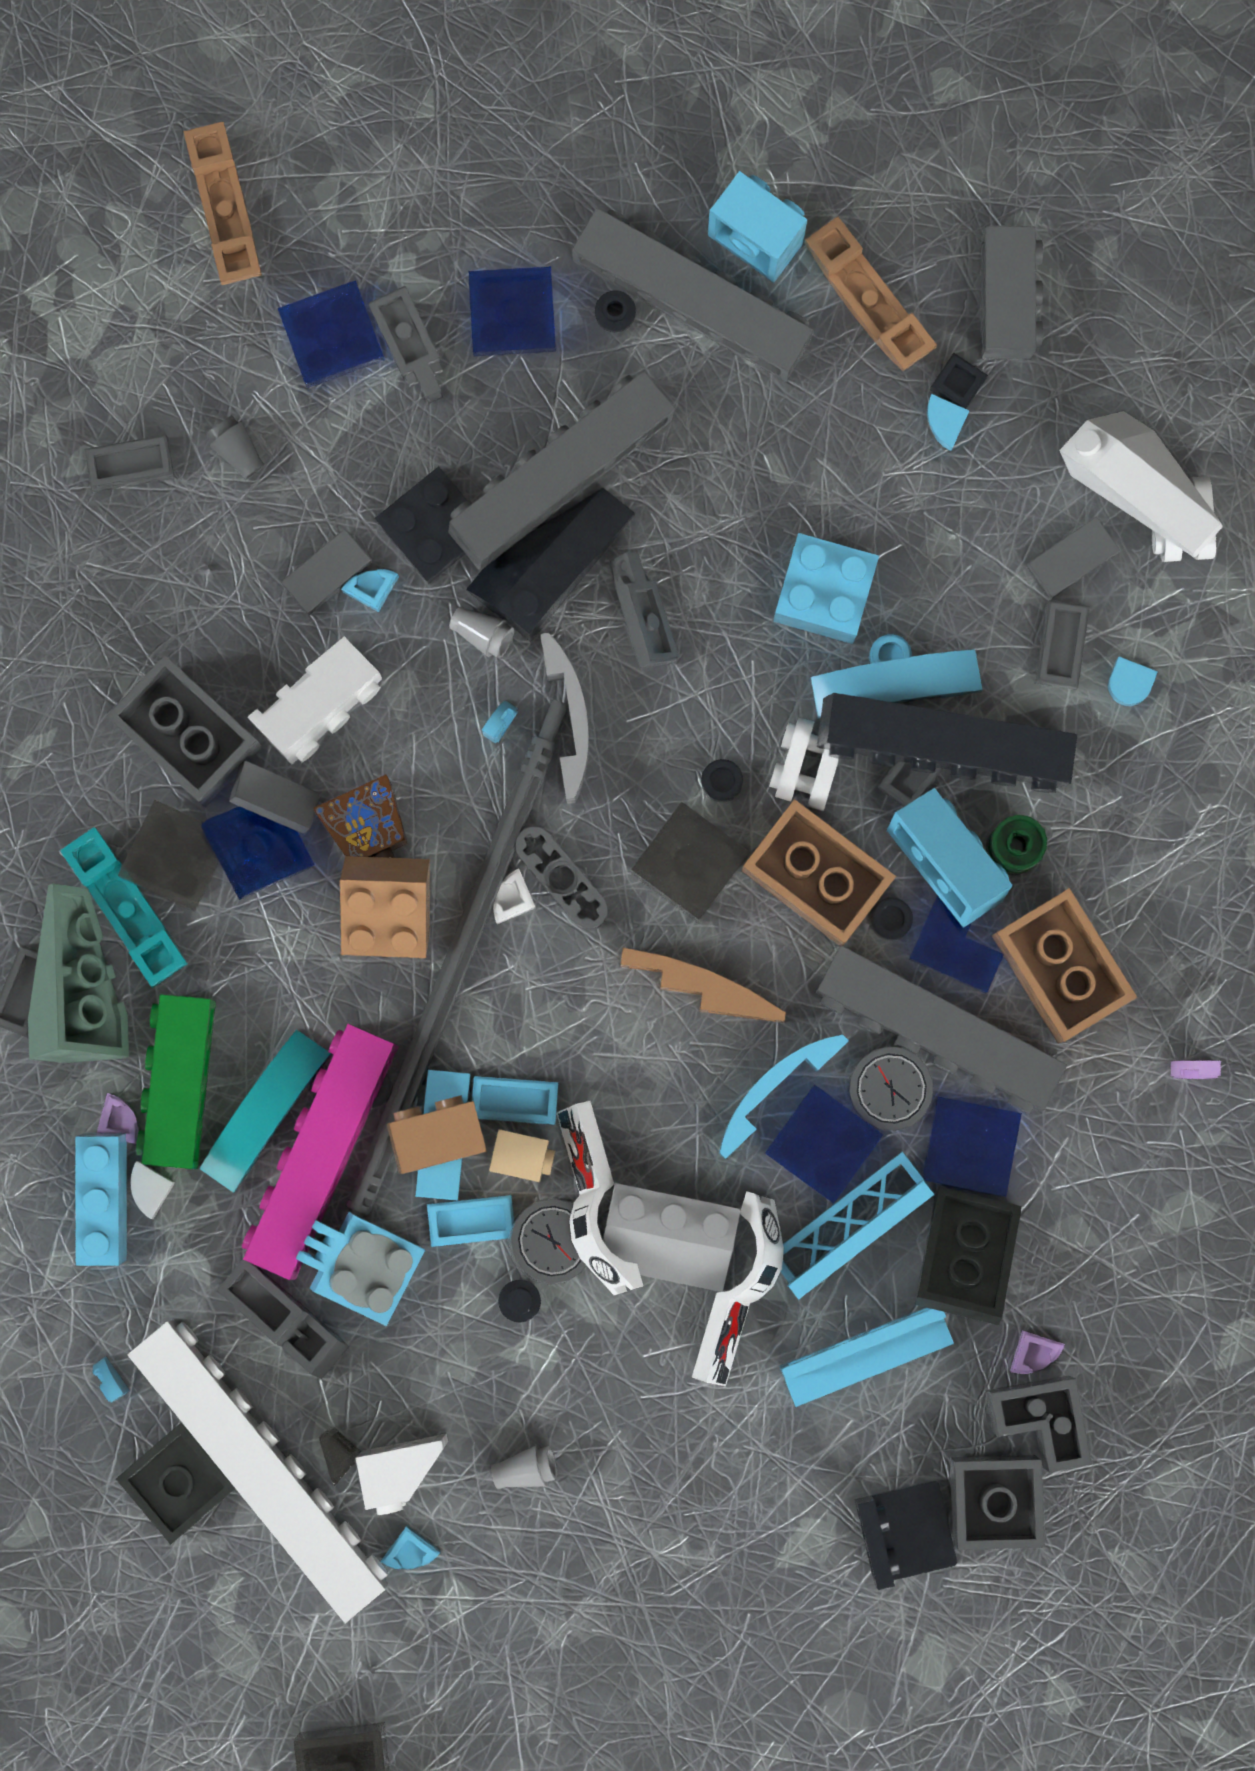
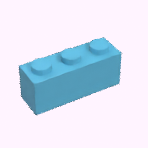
(949, 857)
(101, 1199)

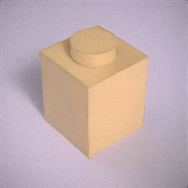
(521, 1156)

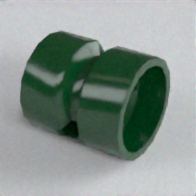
(1017, 844)

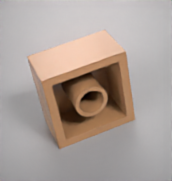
(385, 907)
(435, 1136)

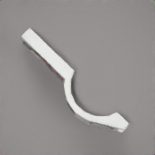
(593, 1180)
(731, 1307)

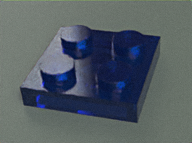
(512, 311)
(331, 334)
(255, 850)
(823, 1144)
(971, 1146)

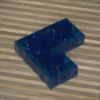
(948, 951)

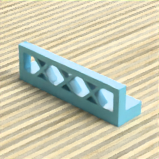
(863, 1236)
(866, 1355)

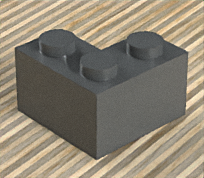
(1050, 1409)

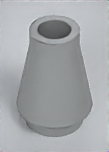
(485, 632)
(526, 1469)

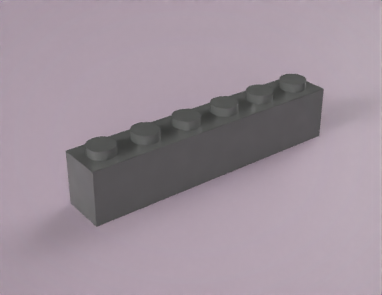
(692, 294)
(561, 469)
(940, 1029)

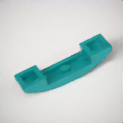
(124, 907)
(264, 1110)

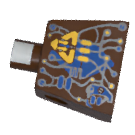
(365, 820)

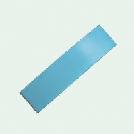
(903, 679)
(814, 1054)

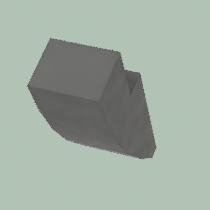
(283, 1319)

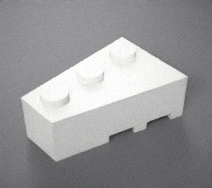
(318, 701)

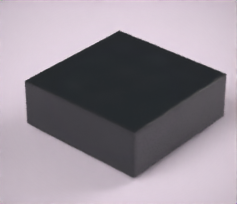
(958, 381)

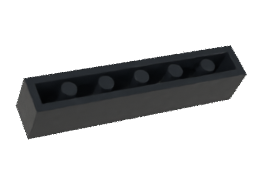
(946, 741)

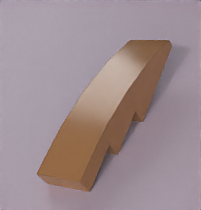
(718, 993)

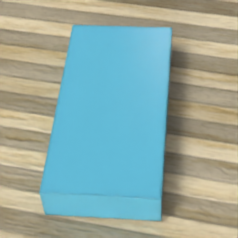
(515, 1100)
(470, 1220)

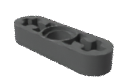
(549, 848)

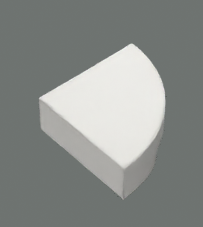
(512, 898)
(149, 1189)

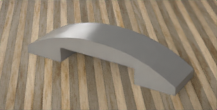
(559, 668)

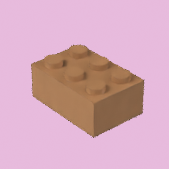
(818, 873)
(1064, 966)

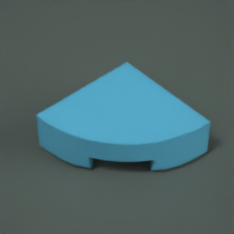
(945, 420)
(371, 587)
(499, 721)
(112, 1384)
(410, 1551)

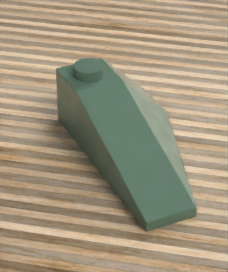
(72, 996)

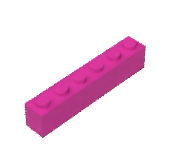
(320, 1152)

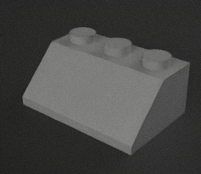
(672, 1236)

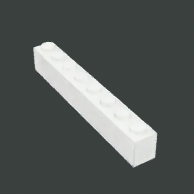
(259, 1469)

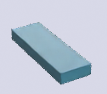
(442, 1179)

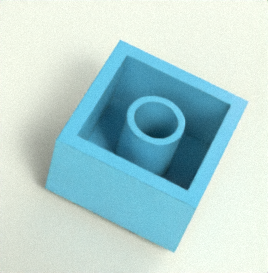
(757, 225)
(826, 588)

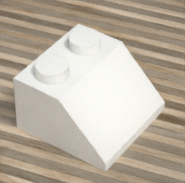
(395, 1471)

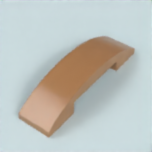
(223, 203)
(868, 296)

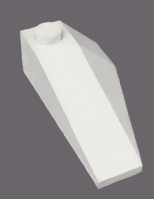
(1141, 477)

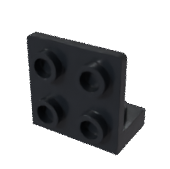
(905, 1533)

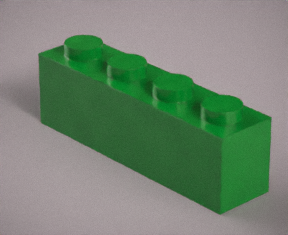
(177, 1081)

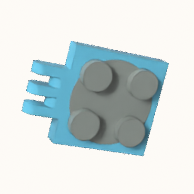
(362, 1266)

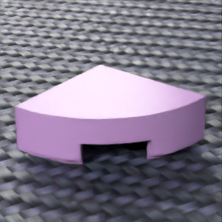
(1195, 1069)
(118, 1118)
(1034, 1353)

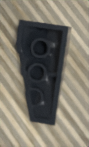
(549, 563)

